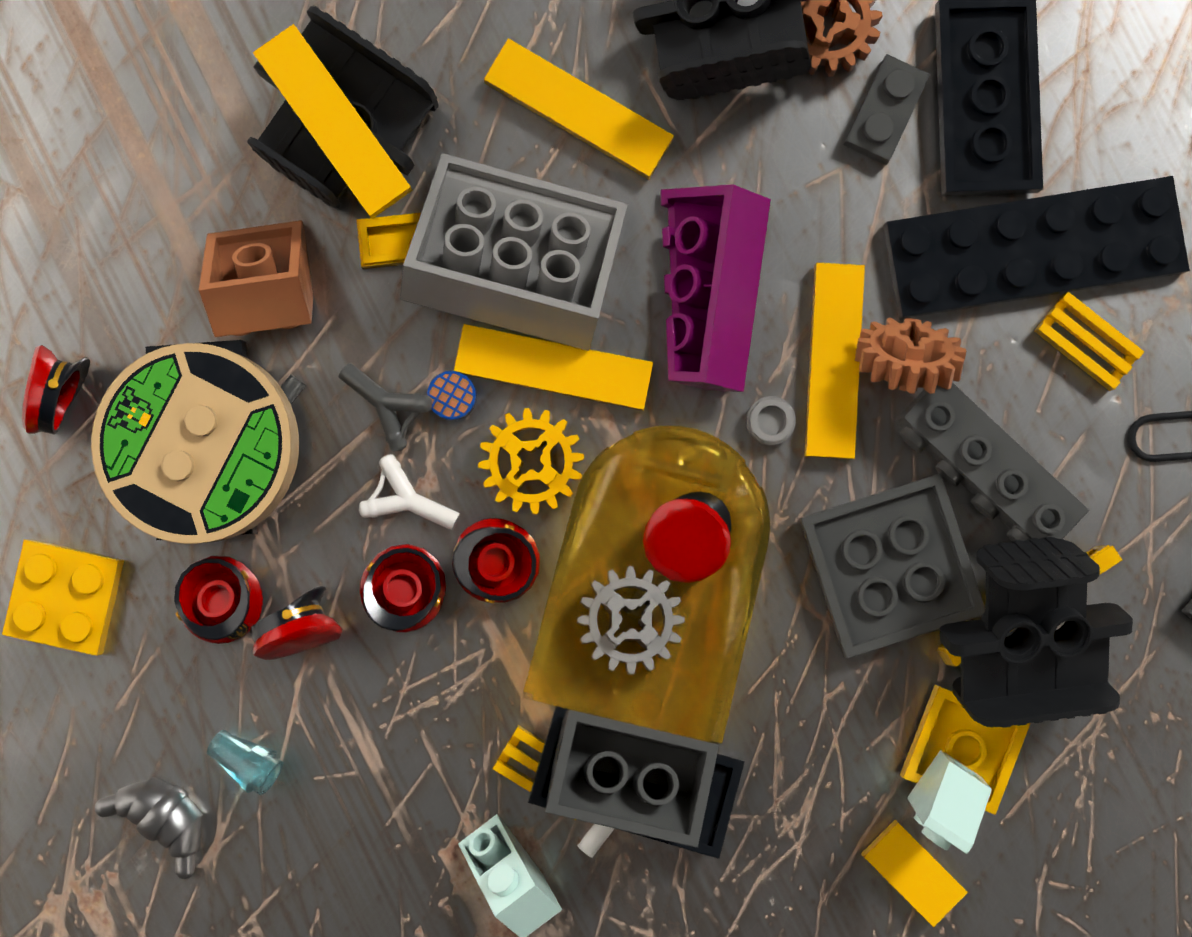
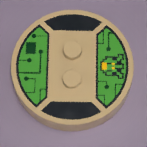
(194, 444)

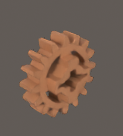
(846, 28)
(910, 355)

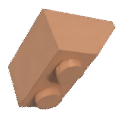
(257, 279)

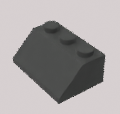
(631, 778)

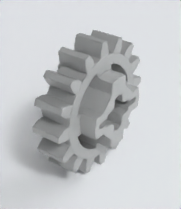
(647, 637)

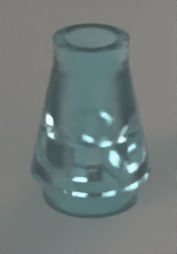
(246, 762)

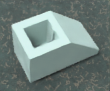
(950, 802)
(509, 878)

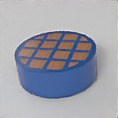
(452, 395)

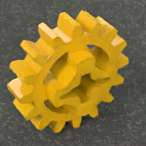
(508, 441)

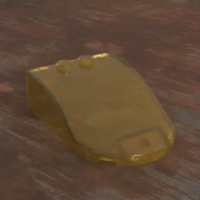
(606, 532)

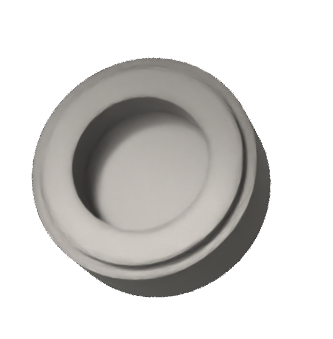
(770, 420)

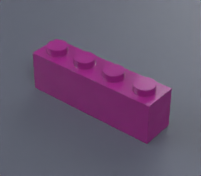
(712, 282)

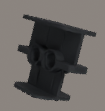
(726, 46)
(378, 87)
(1037, 669)

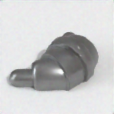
(161, 815)

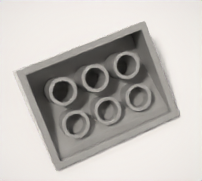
(513, 252)

